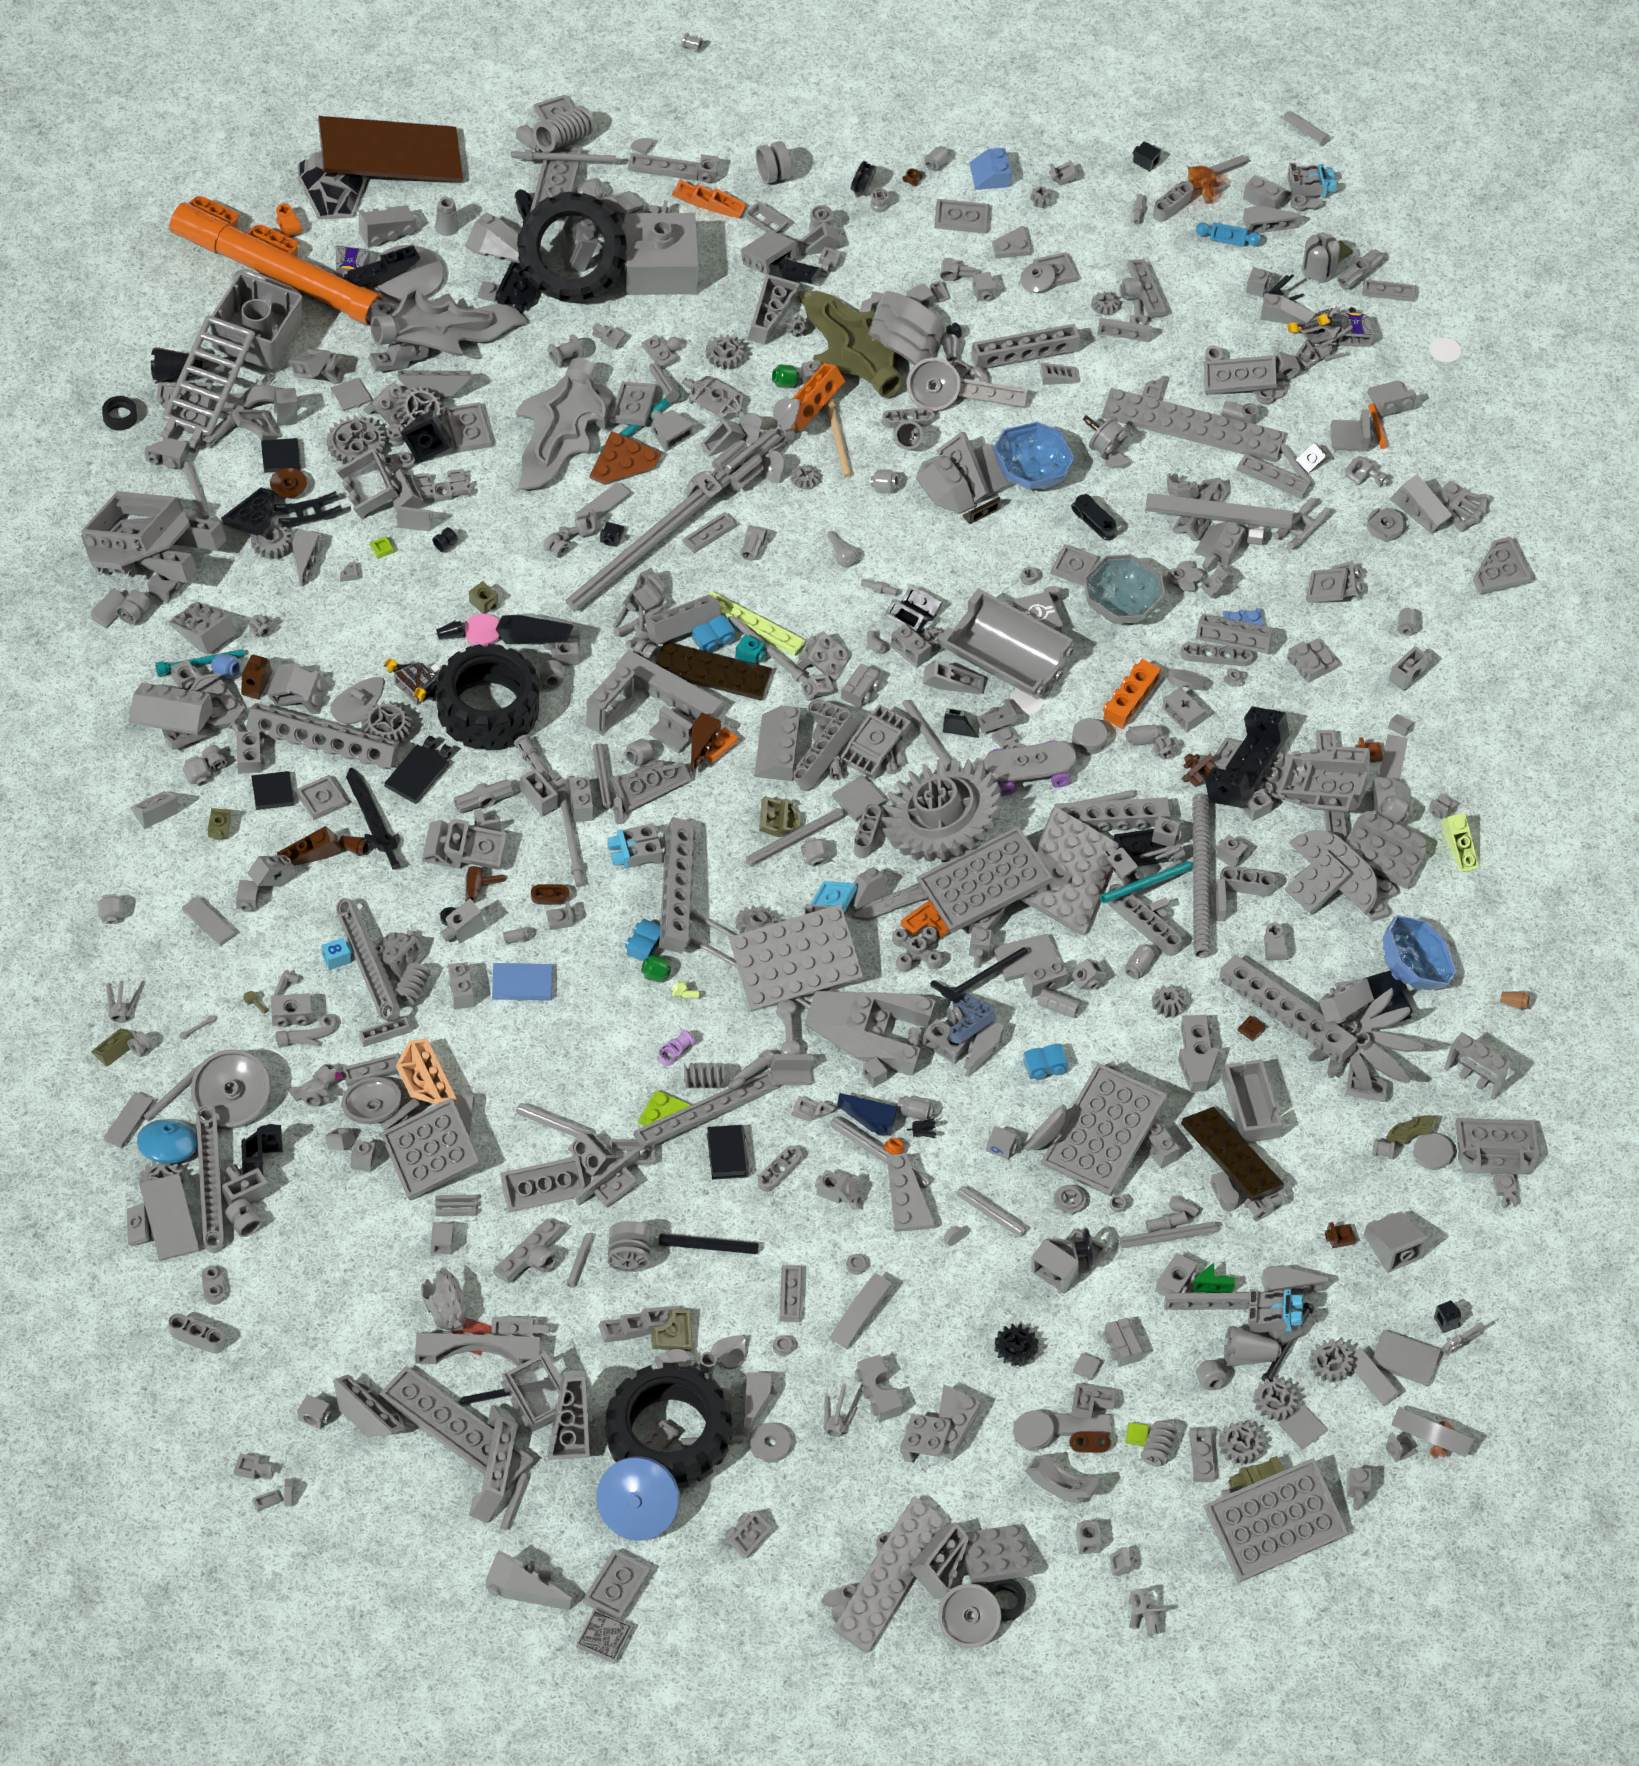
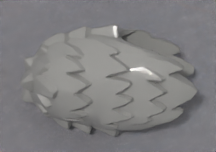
(445, 1300)

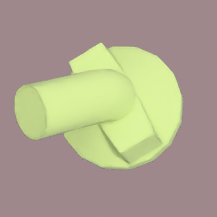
(680, 990)

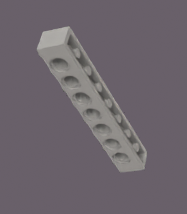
(387, 747)
(677, 885)
(1288, 1009)

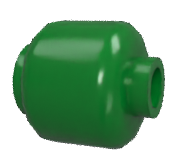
(785, 376)
(655, 968)

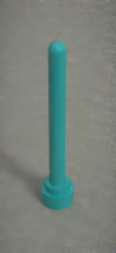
(163, 668)

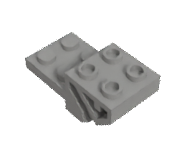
(463, 843)

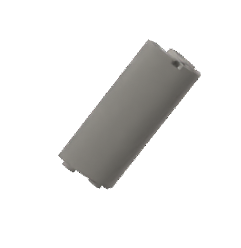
(1009, 644)

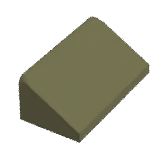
(113, 1047)

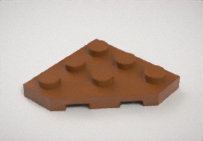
(623, 459)

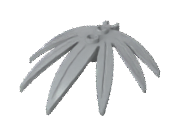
(1361, 1028)

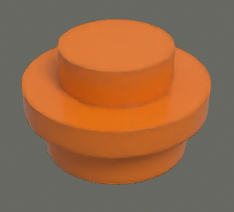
(894, 1146)

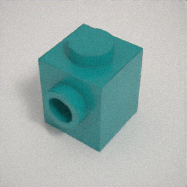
(750, 650)

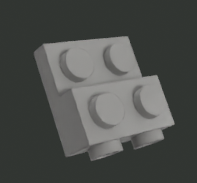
(1312, 659)

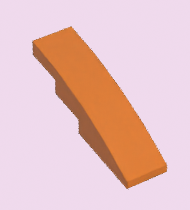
(710, 200)

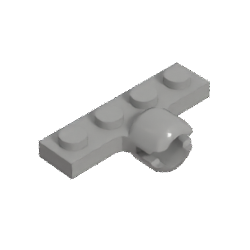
(1142, 287)
(531, 1252)

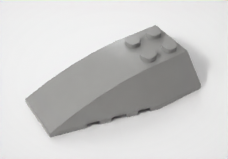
(1320, 778)

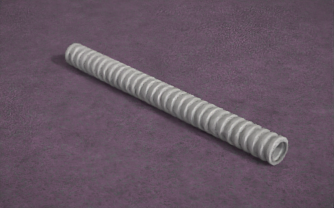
(1201, 876)

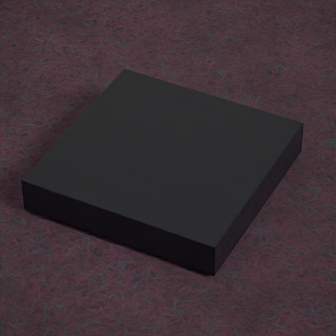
(280, 454)
(272, 790)

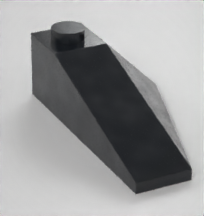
(532, 629)

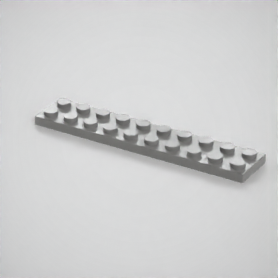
(1193, 425)

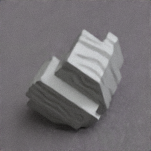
(1180, 489)
(1218, 583)

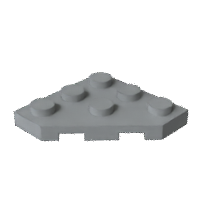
(163, 395)
(1501, 568)

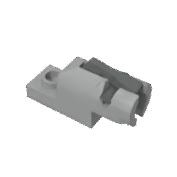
(398, 356)

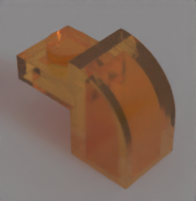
(1204, 179)

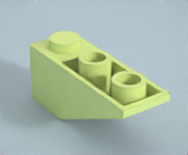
(1460, 841)

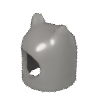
(907, 435)

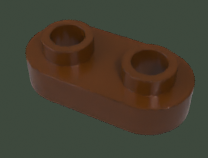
(549, 894)
(1090, 1442)

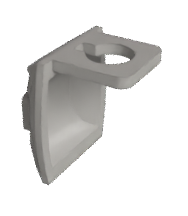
(699, 480)

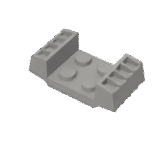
(875, 740)

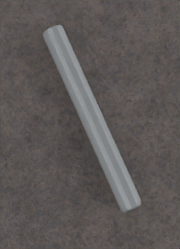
(1169, 1234)

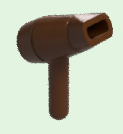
(475, 880)

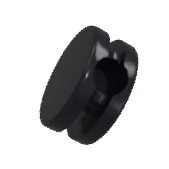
(864, 177)

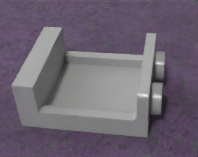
(767, 250)

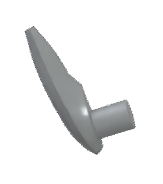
(283, 981)

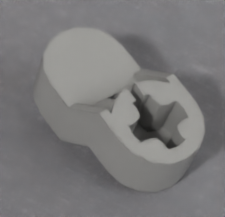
(871, 303)

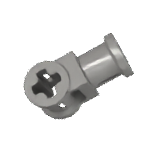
(1263, 1206)

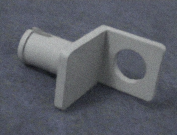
(1149, 1614)

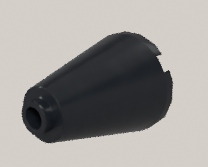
(169, 364)

